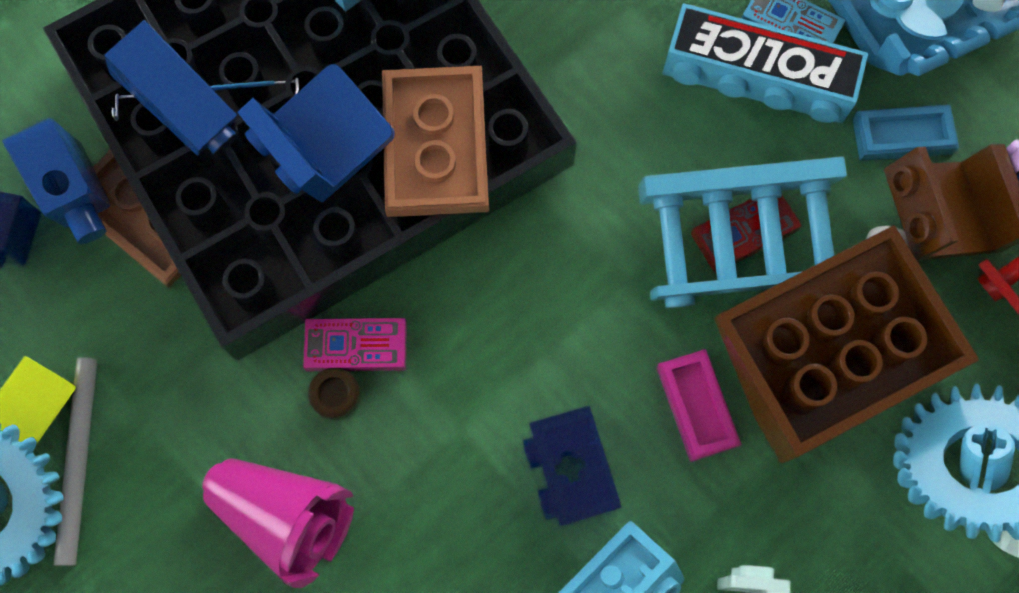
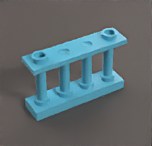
(716, 190)

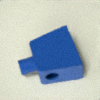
(60, 178)

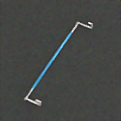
(115, 111)

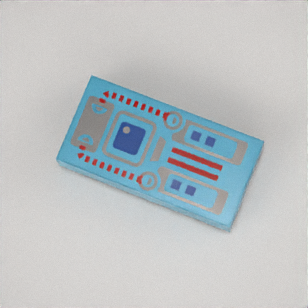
(796, 17)

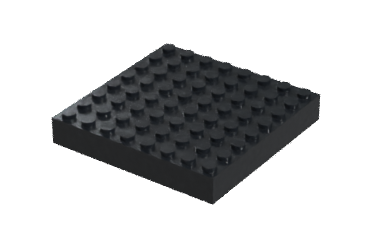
(232, 227)

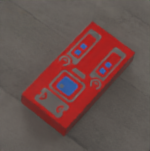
(745, 230)

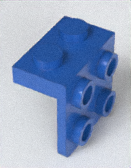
(319, 133)

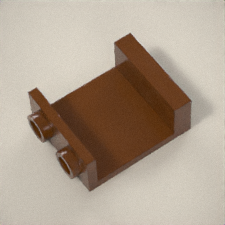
(956, 205)

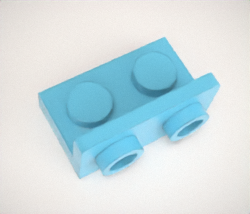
(628, 565)

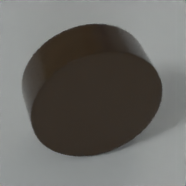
(334, 394)

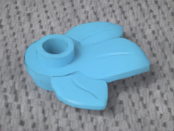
(920, 17)

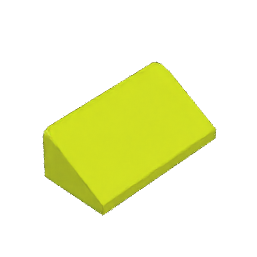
(32, 398)

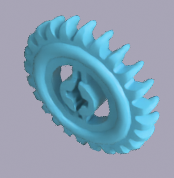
(923, 468)
(32, 501)

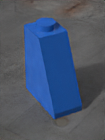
(171, 89)

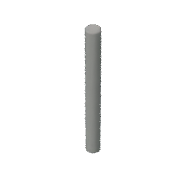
(75, 462)

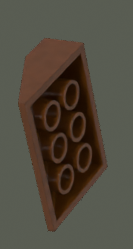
(841, 343)

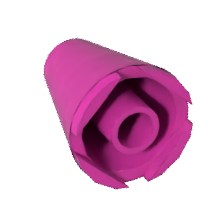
(280, 515)

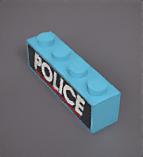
(765, 64)

